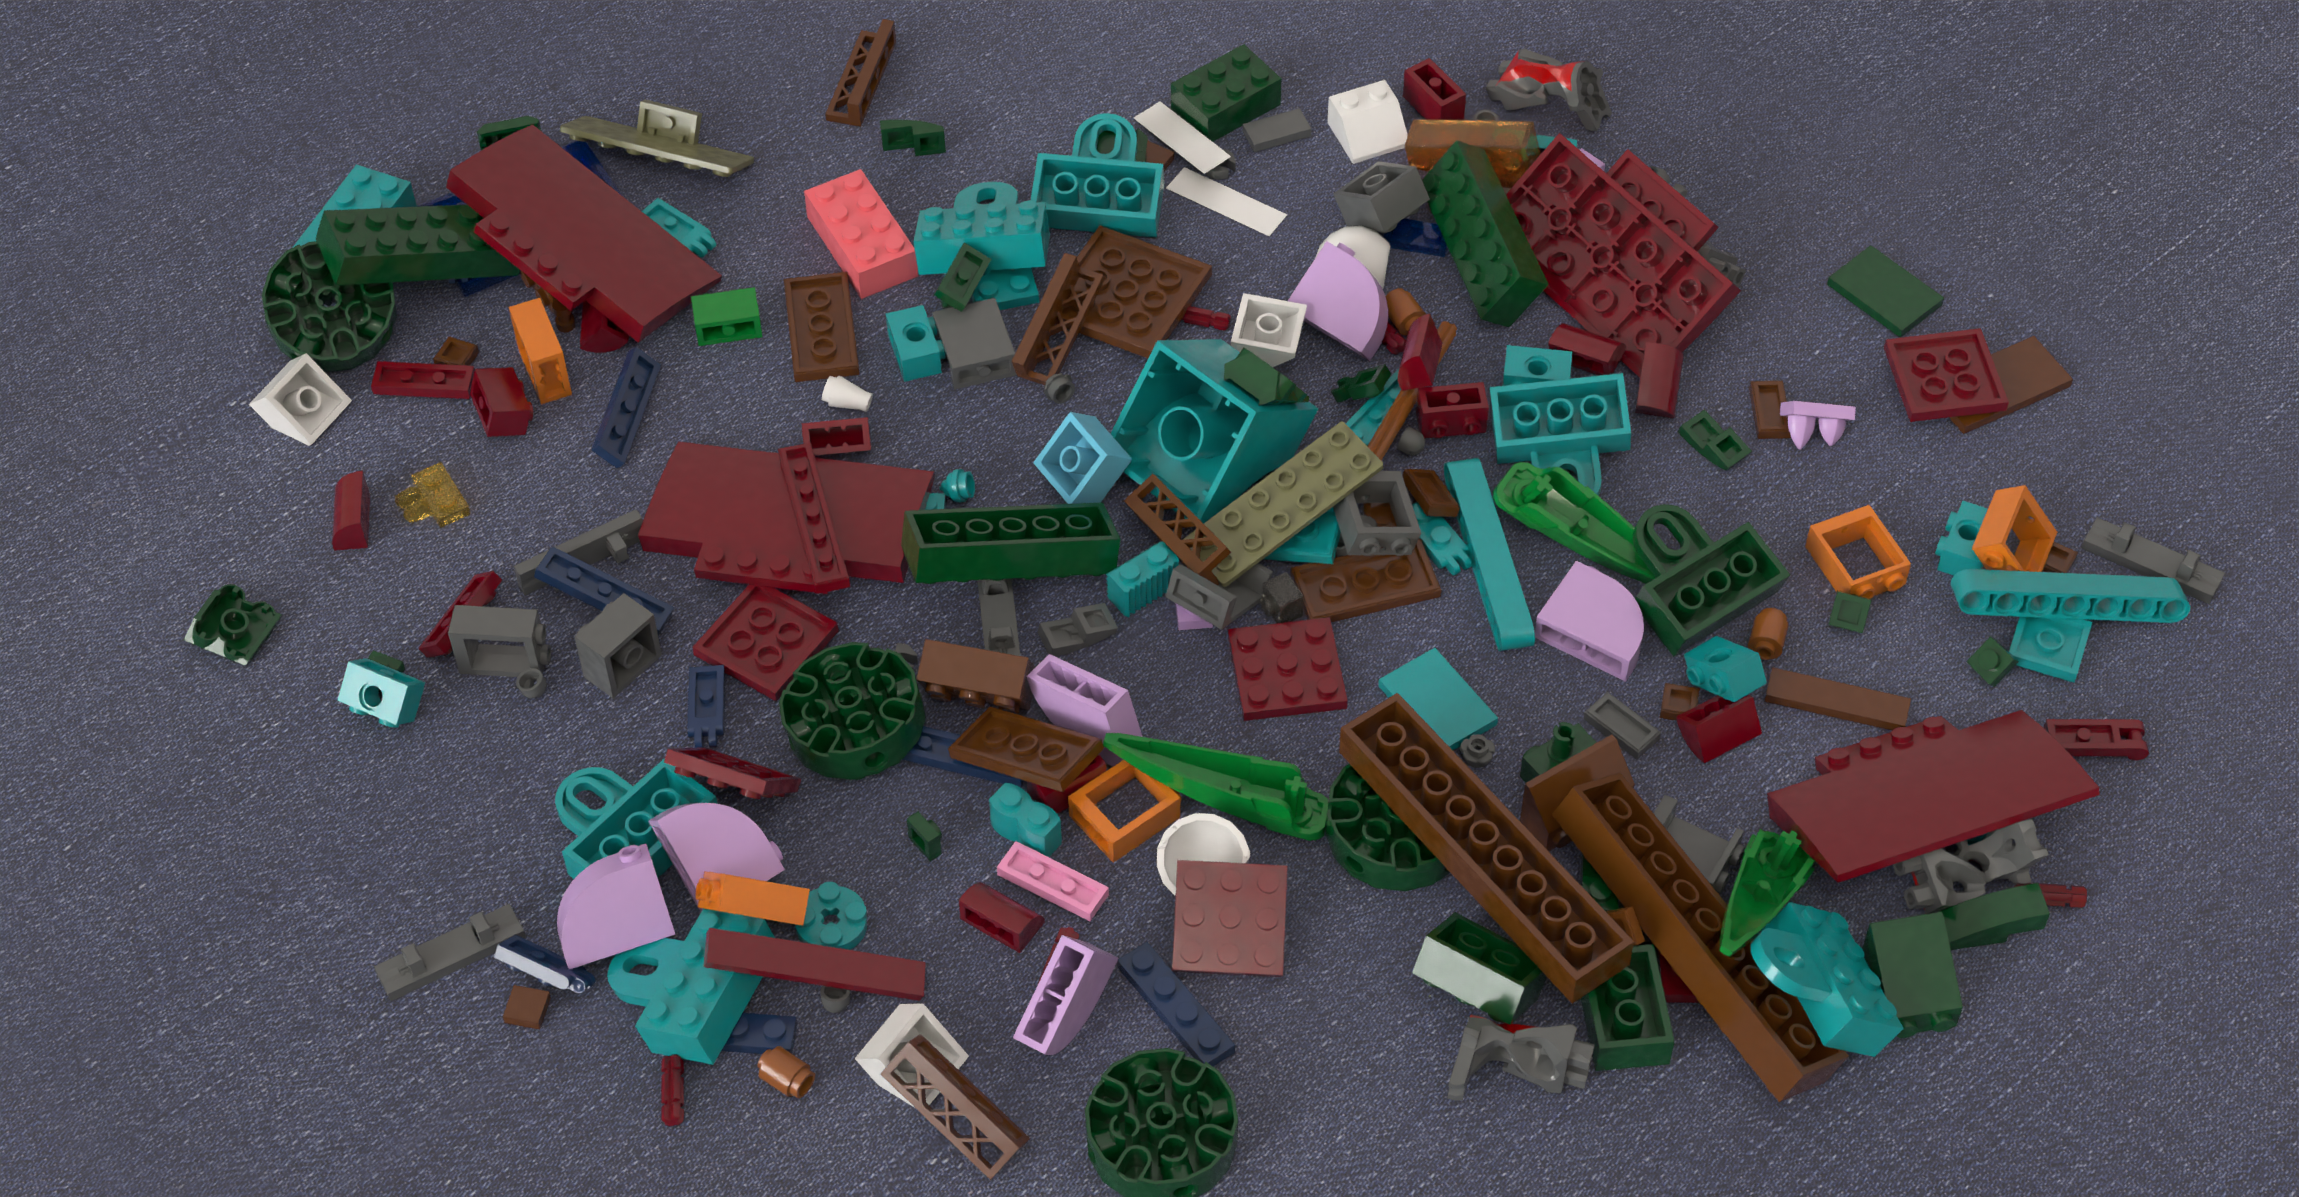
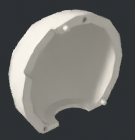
(1368, 246)
(1199, 839)

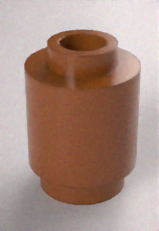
(1403, 309)
(1769, 633)
(785, 1072)

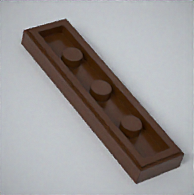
(1837, 699)

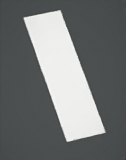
(1182, 137)
(1226, 201)

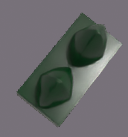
(962, 277)

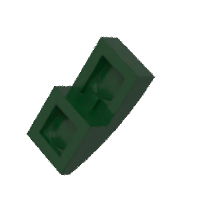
(922, 136)
(1712, 442)

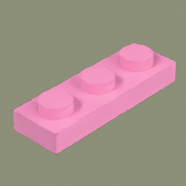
(1052, 881)

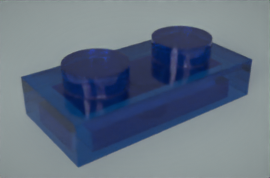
(1417, 237)

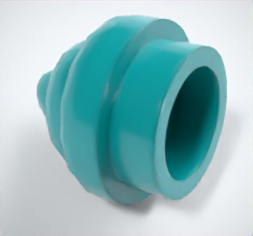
(959, 485)

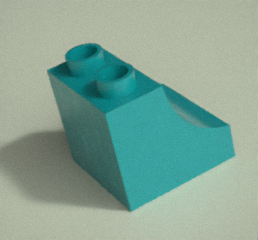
(1203, 432)

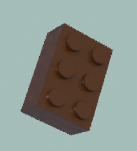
(975, 676)

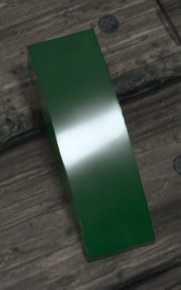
(1995, 916)

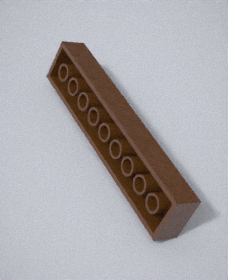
(1486, 848)
(1685, 924)

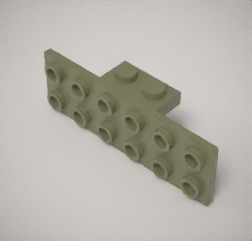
(663, 132)
(1289, 500)

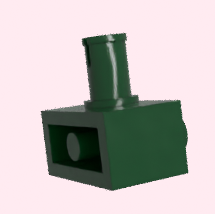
(1564, 744)

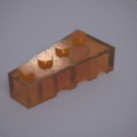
(1508, 144)

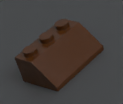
(1549, 789)

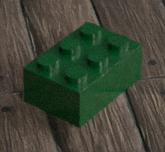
(1226, 93)
(1479, 968)
(1630, 1016)

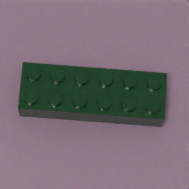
(1483, 234)
(407, 245)
(1009, 542)

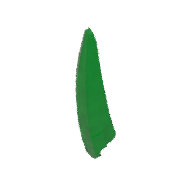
(1571, 516)
(1231, 782)
(1767, 879)

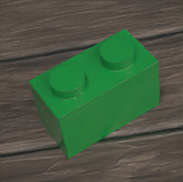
(726, 316)

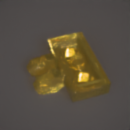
(433, 496)

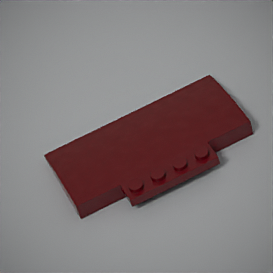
(578, 233)
(1620, 249)
(741, 523)
(1926, 791)

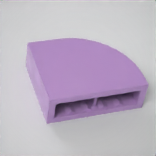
(1344, 300)
(1593, 621)
(1083, 702)
(716, 841)
(612, 908)
(1065, 995)

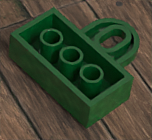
(1703, 580)

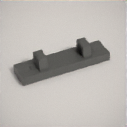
(587, 547)
(2152, 558)
(998, 616)
(447, 952)

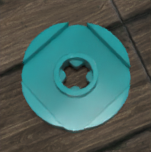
(839, 901)

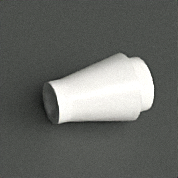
(844, 394)

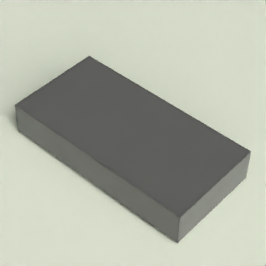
(1276, 130)
(1630, 729)

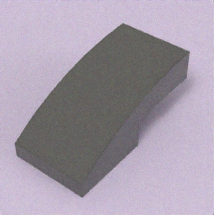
(1084, 628)

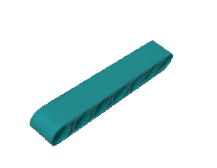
(1489, 555)
(2070, 596)

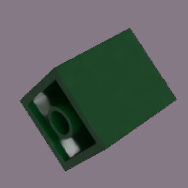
(1915, 971)

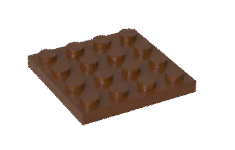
(1141, 293)

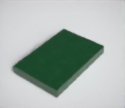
(1885, 291)

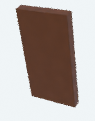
(821, 326)
(2027, 377)
(1365, 584)
(1026, 748)

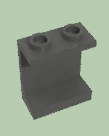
(975, 343)
(1214, 602)
(1707, 851)

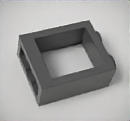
(1367, 541)
(498, 624)

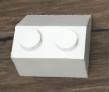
(1367, 121)
(1268, 328)
(301, 400)
(900, 1028)

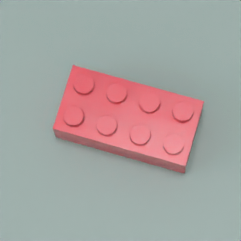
(861, 233)

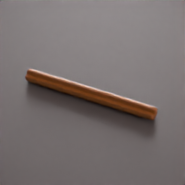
(1405, 402)

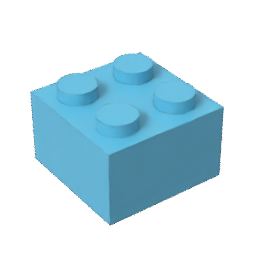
(1082, 459)

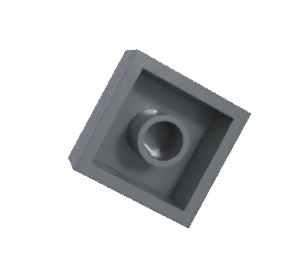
(1382, 196)
(618, 645)

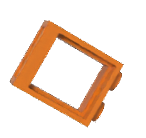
(540, 351)
(2007, 511)
(1849, 528)
(1098, 827)
(752, 897)

